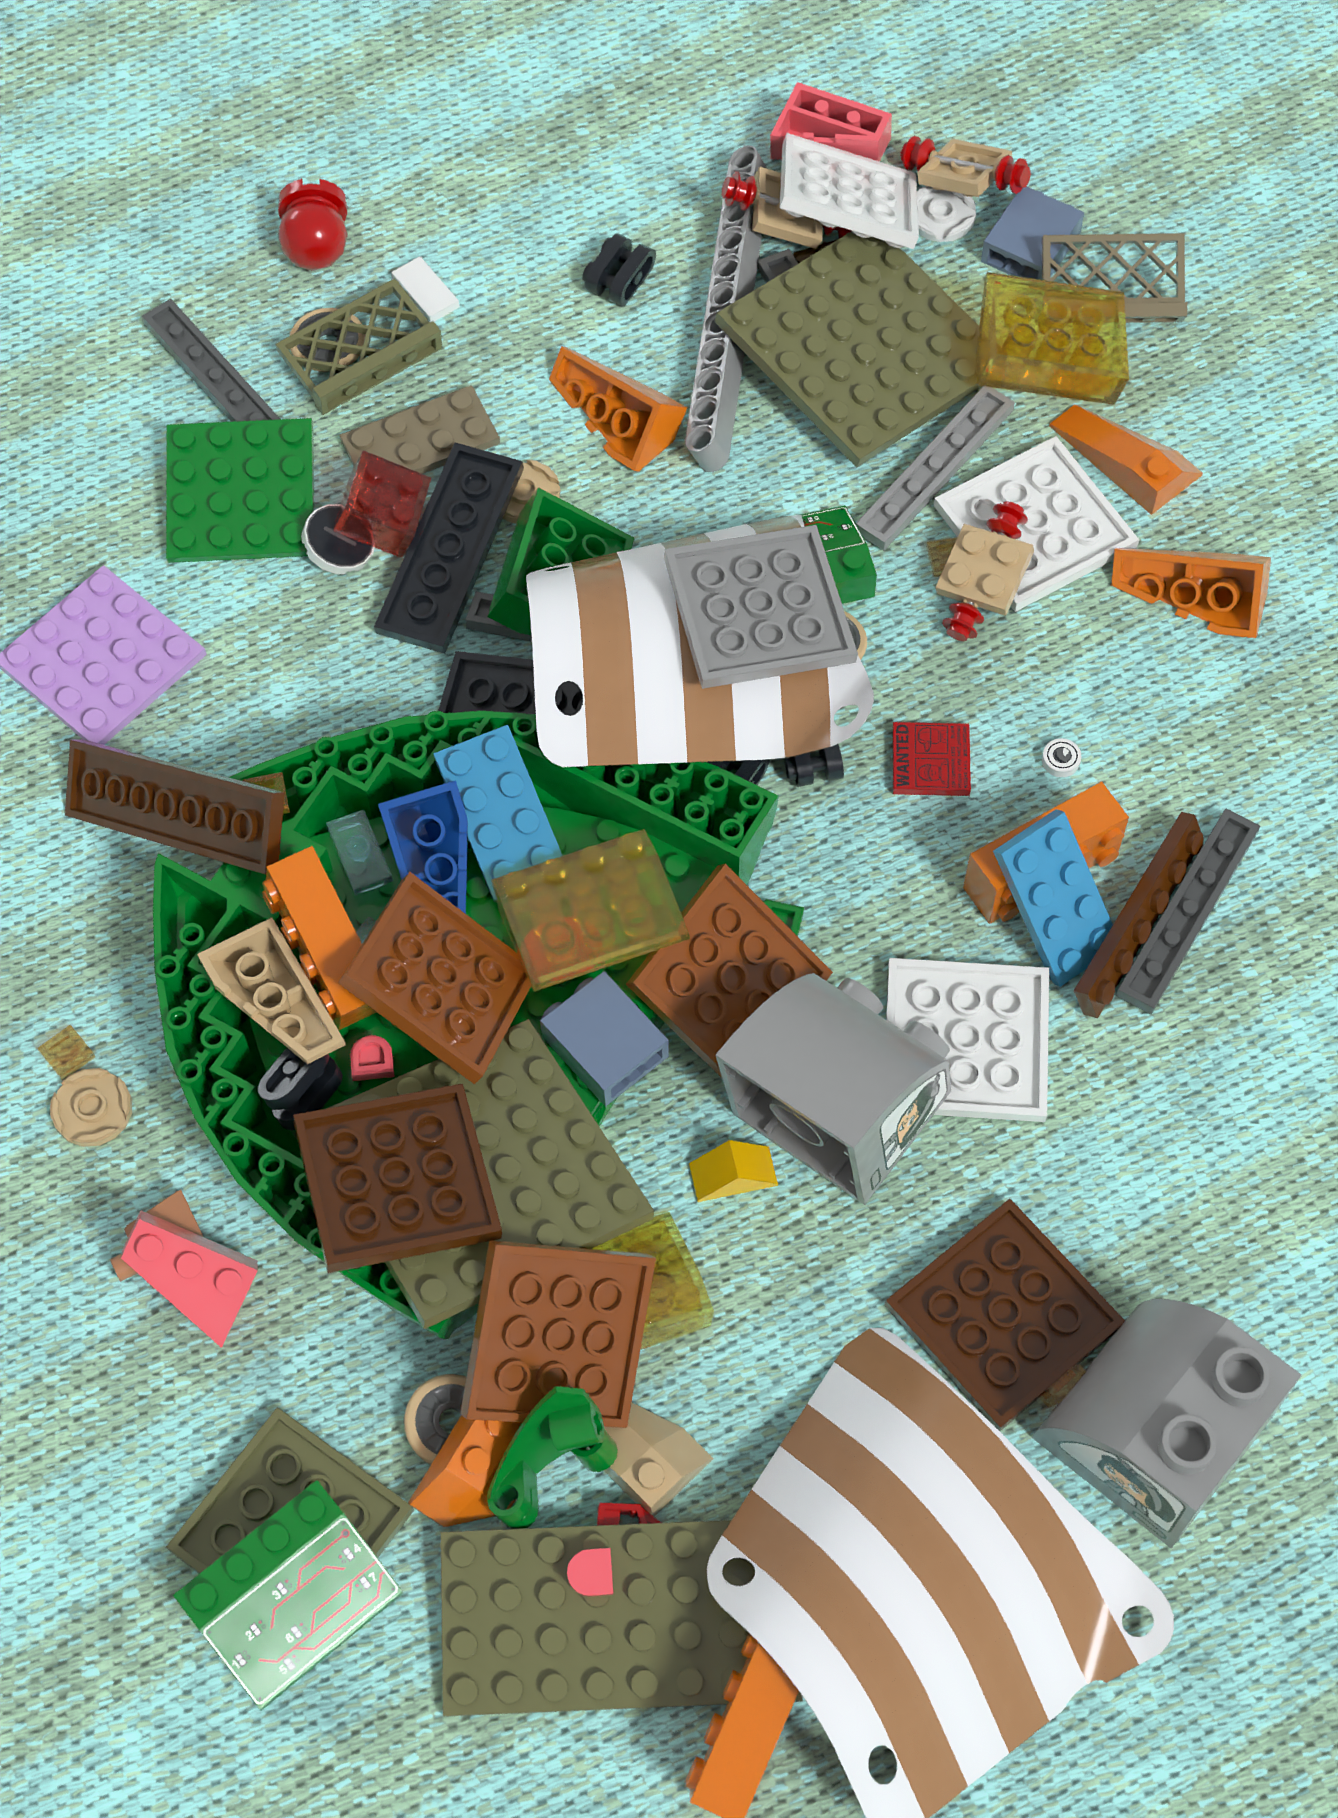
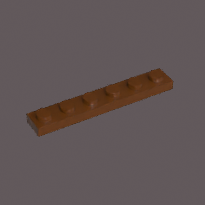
(1138, 915)

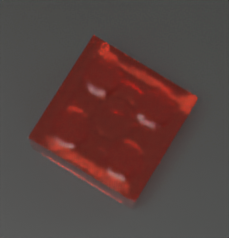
(382, 504)

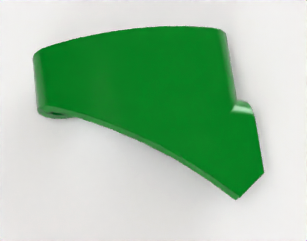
(557, 1424)

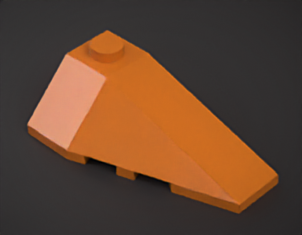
(626, 412)
(1134, 462)
(1215, 587)

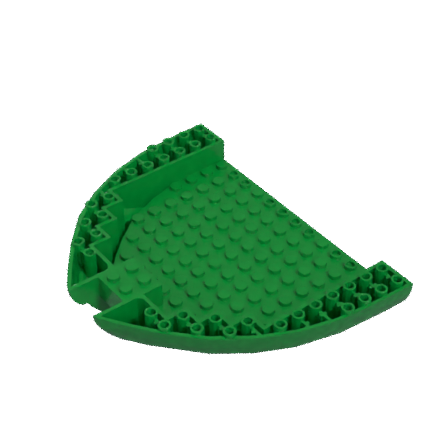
(219, 1053)

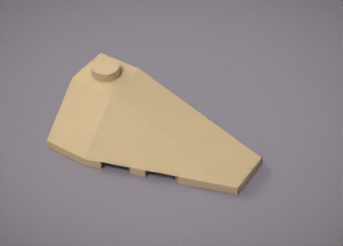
(654, 1459)

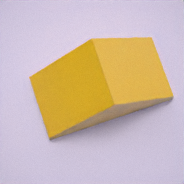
(732, 1170)

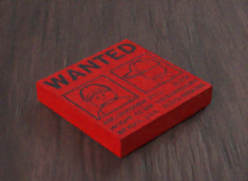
(931, 759)

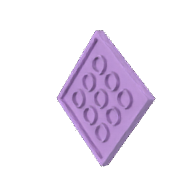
(100, 657)

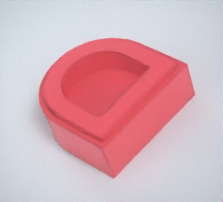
(371, 1059)
(591, 1572)

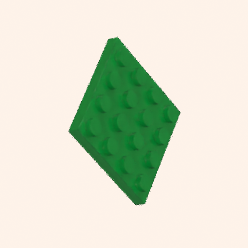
(238, 489)

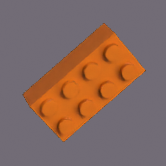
(1098, 828)
(318, 928)
(743, 1736)

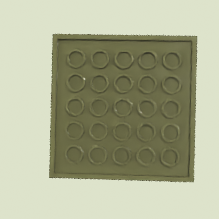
(859, 343)
(544, 1162)

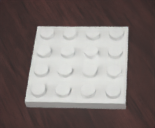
(849, 191)
(1066, 514)
(993, 1027)

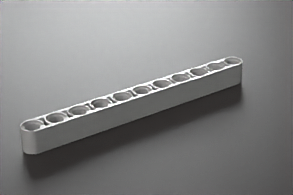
(719, 357)

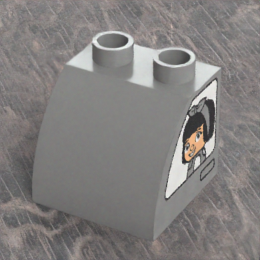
(835, 1080)
(1167, 1412)

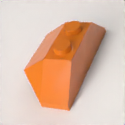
(462, 1472)

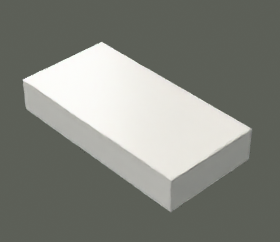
(426, 289)

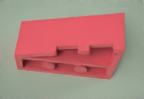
(832, 122)
(191, 1272)

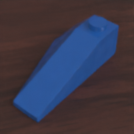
(431, 839)

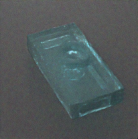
(359, 852)

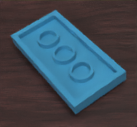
(501, 804)
(1055, 895)

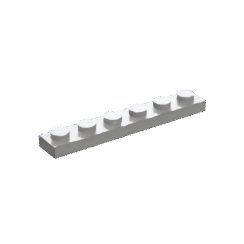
(934, 467)

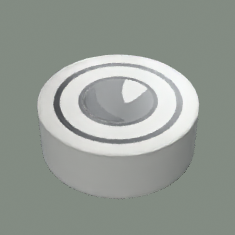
(1061, 757)

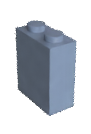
(1017, 236)
(604, 1037)

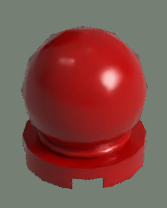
(312, 223)

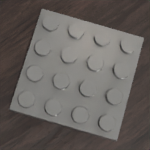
(759, 606)

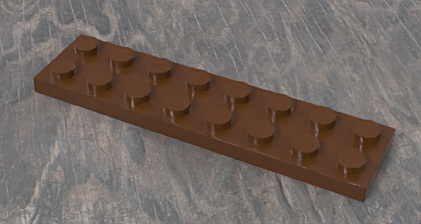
(175, 805)

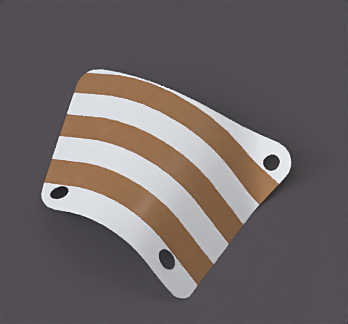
(623, 642)
(924, 1580)

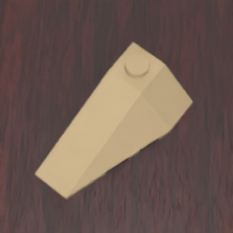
(270, 986)

